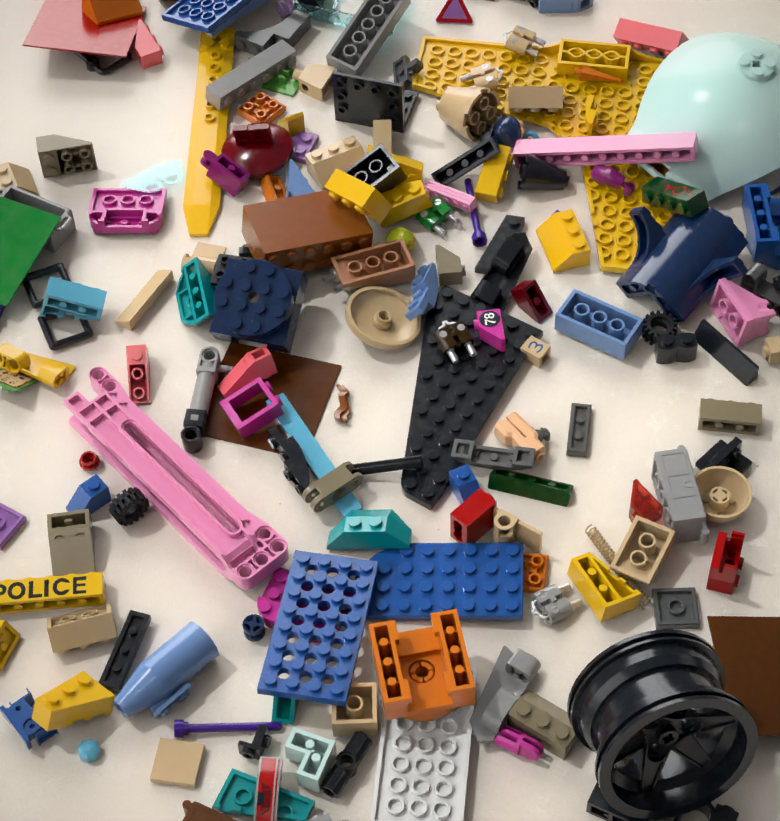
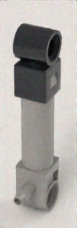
(196, 416)

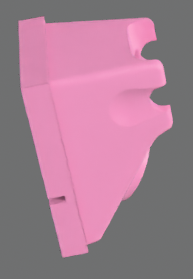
(740, 312)

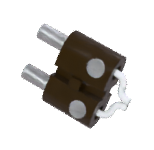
(454, 338)

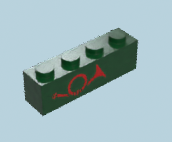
(674, 196)

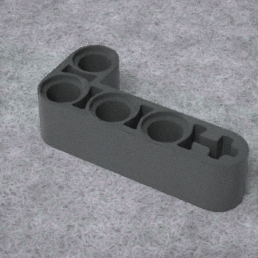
(756, 283)

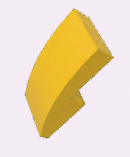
(591, 119)

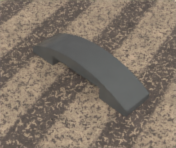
(491, 457)

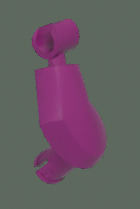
(609, 176)

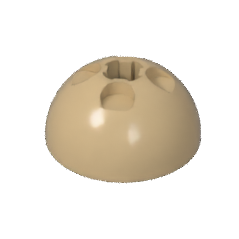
(724, 493)

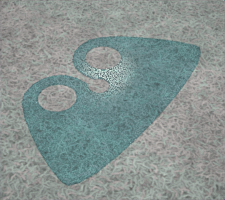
(141, 180)

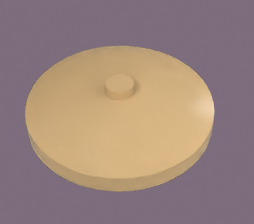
(379, 318)

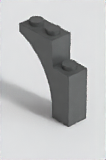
(289, 30)

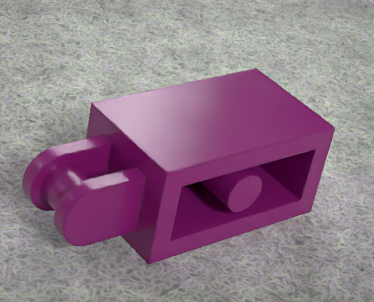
(225, 172)

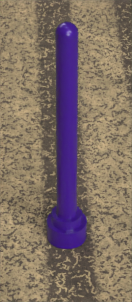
(479, 238)
(184, 728)

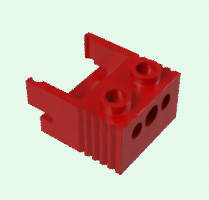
(726, 562)

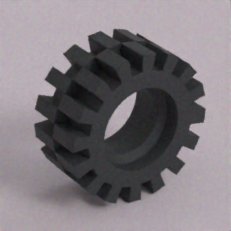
(658, 320)
(129, 506)

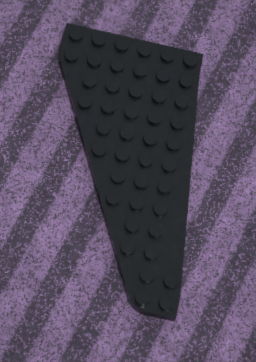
(458, 397)

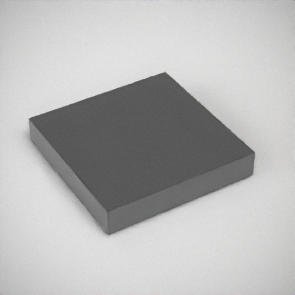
(675, 608)

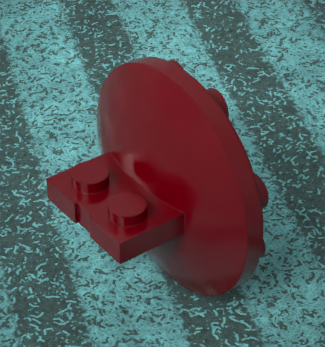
(259, 148)

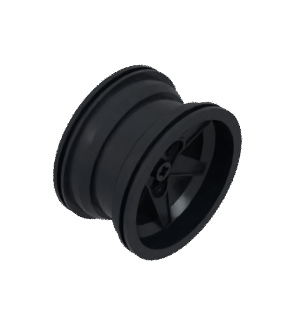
(661, 724)

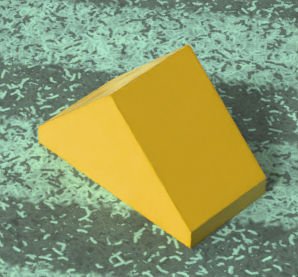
(293, 123)

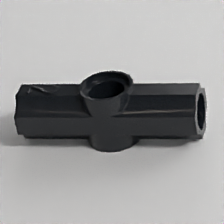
(340, 775)

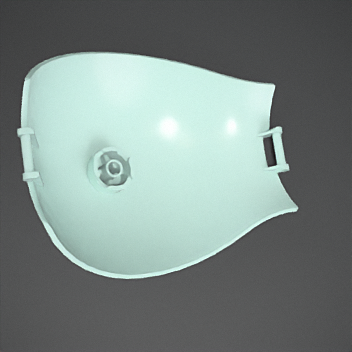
(728, 95)

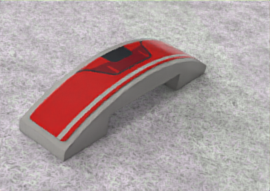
(268, 788)

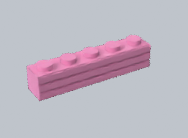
(451, 196)

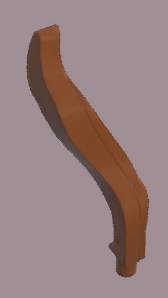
(343, 410)

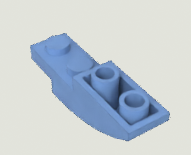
(424, 291)

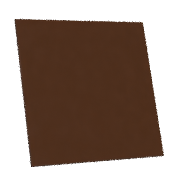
(301, 379)
(751, 665)

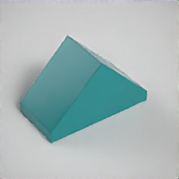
(284, 710)

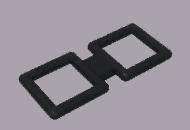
(53, 345)

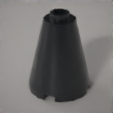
(540, 175)

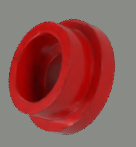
(87, 457)

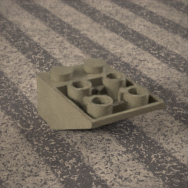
(64, 155)
(71, 542)

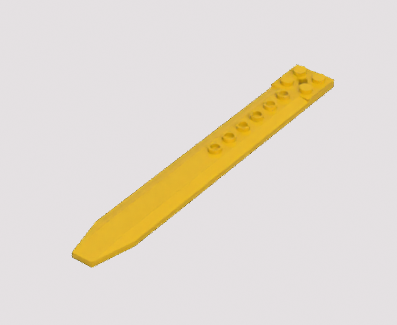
(208, 132)

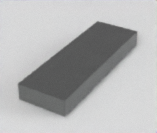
(578, 430)

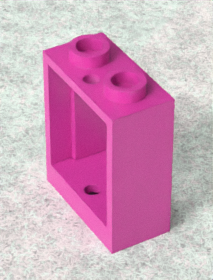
(259, 419)

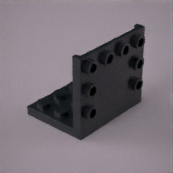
(368, 99)

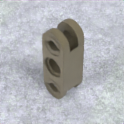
(332, 487)

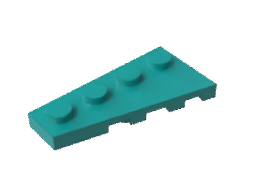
(239, 798)

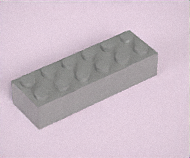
(365, 35)

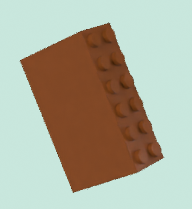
(304, 231)

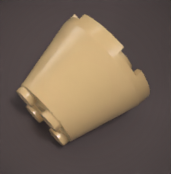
(468, 110)

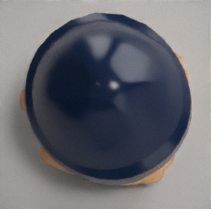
(508, 131)

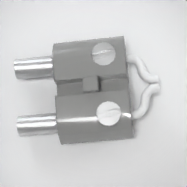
(552, 603)

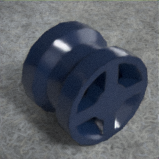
(249, 624)

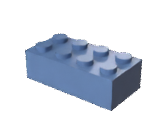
(598, 324)

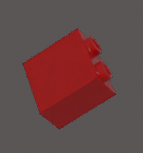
(472, 517)

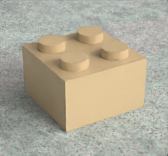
(359, 713)

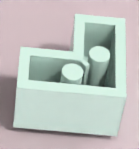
(314, 754)

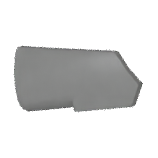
(504, 687)

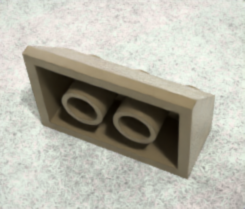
(544, 723)

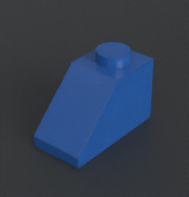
(463, 482)
(90, 495)

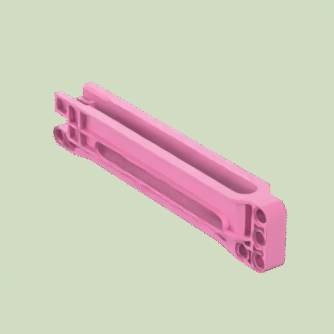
(176, 484)

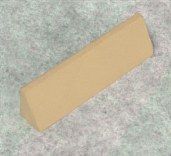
(145, 299)

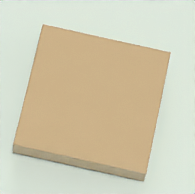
(177, 762)

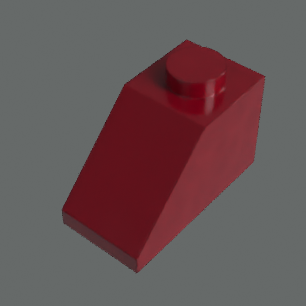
(531, 300)

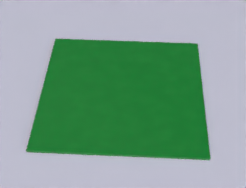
(22, 238)

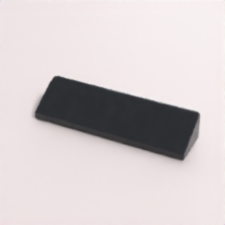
(467, 161)
(726, 353)

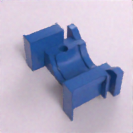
(20, 716)

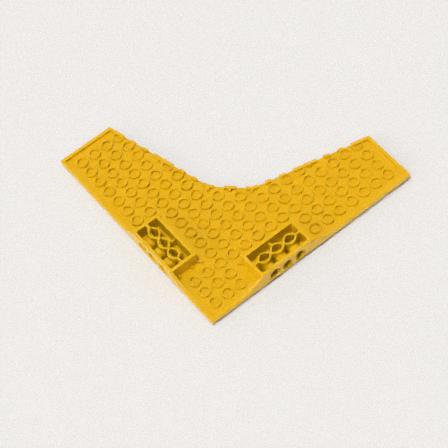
(617, 110)

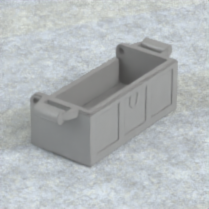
(64, 227)
(679, 495)

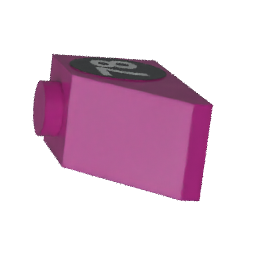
(490, 328)

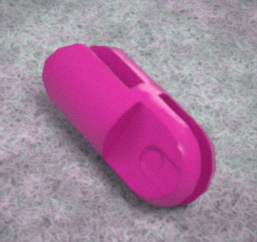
(519, 743)

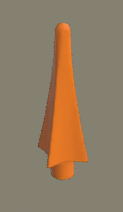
(590, 74)

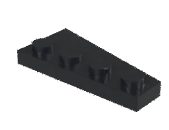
(510, 225)

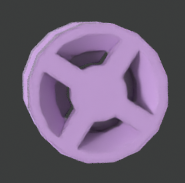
(284, 8)

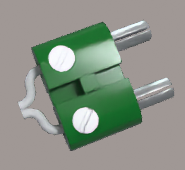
(435, 215)

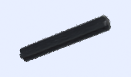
(388, 465)

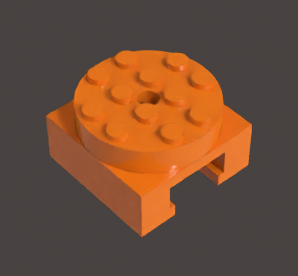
(429, 652)

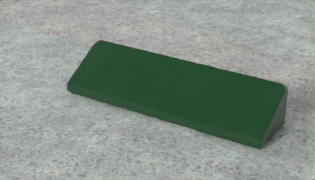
(530, 486)

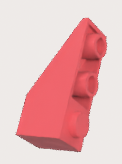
(146, 47)
(253, 365)
(138, 373)

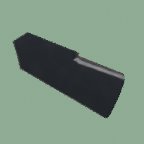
(504, 272)

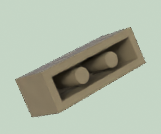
(730, 416)

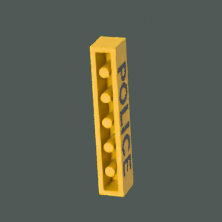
(52, 592)

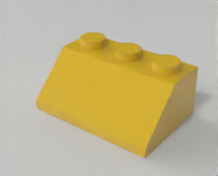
(563, 241)

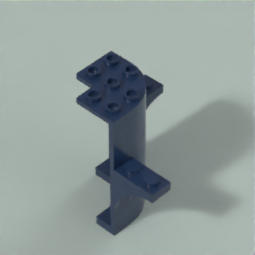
(683, 258)

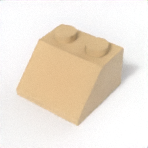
(17, 176)

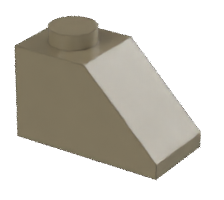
(448, 267)

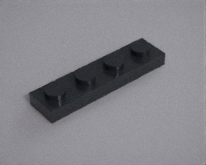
(125, 651)

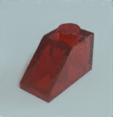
(644, 504)

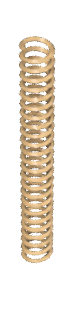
(644, 598)

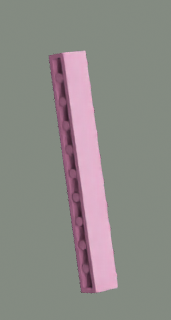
(610, 149)

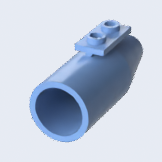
(165, 673)

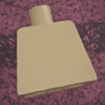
(315, 80)

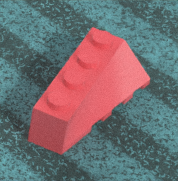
(648, 37)

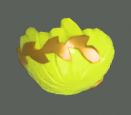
(399, 233)

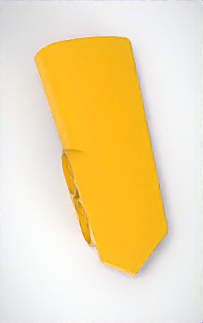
(40, 368)

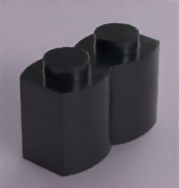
(675, 348)

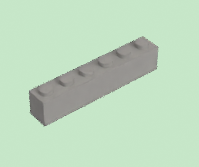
(250, 75)

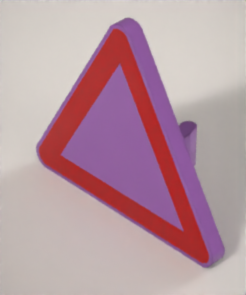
(454, 12)

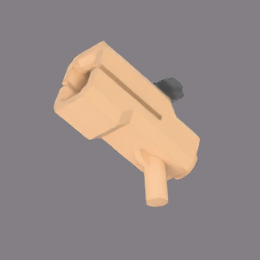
(521, 434)

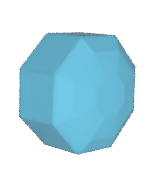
(89, 750)

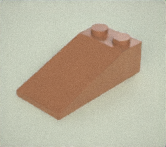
(375, 266)

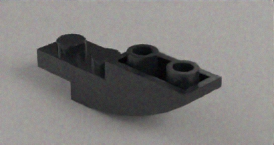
(293, 459)

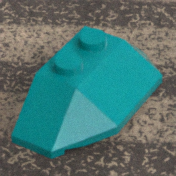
(195, 293)
(370, 531)

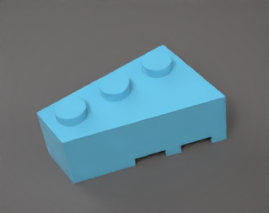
(73, 300)

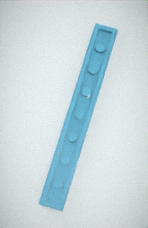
(314, 455)

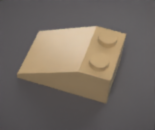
(643, 550)

